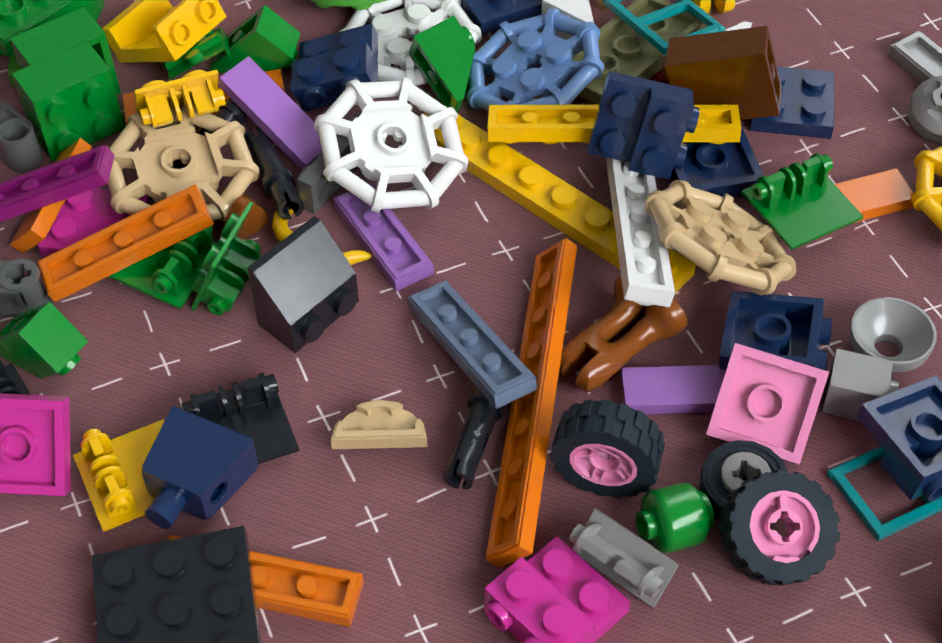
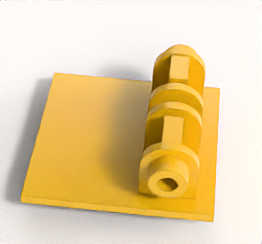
(158, 97)
(114, 473)

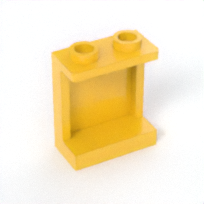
(161, 31)

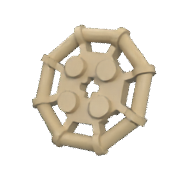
(181, 142)
(720, 237)

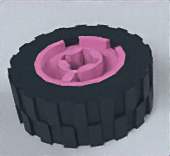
(607, 448)
(762, 551)

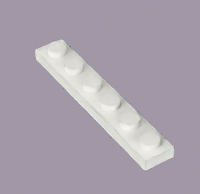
(641, 255)

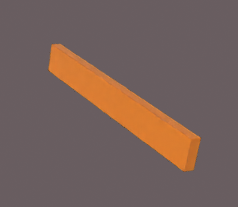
(531, 415)

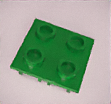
(802, 201)
(226, 267)
(171, 271)

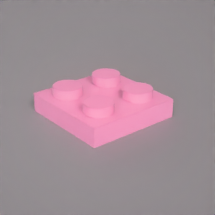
(767, 402)

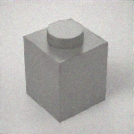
(856, 380)

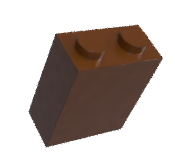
(727, 70)

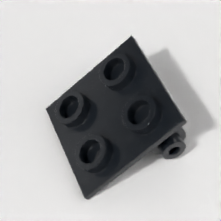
(252, 411)

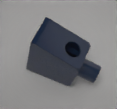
(195, 467)

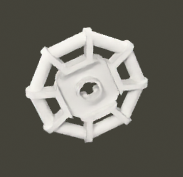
(405, 23)
(382, 162)

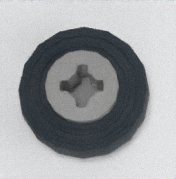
(729, 465)

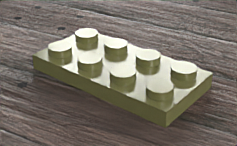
(628, 52)

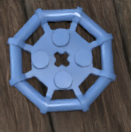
(558, 77)

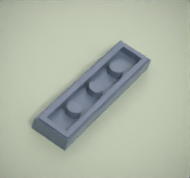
(472, 344)

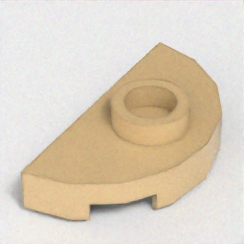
(379, 426)

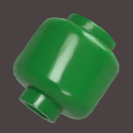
(674, 517)

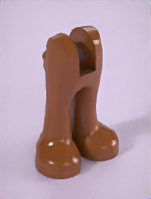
(608, 358)

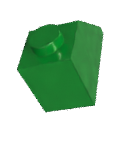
(263, 38)
(445, 60)
(41, 342)

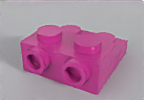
(554, 598)

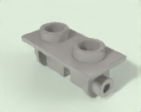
(623, 557)

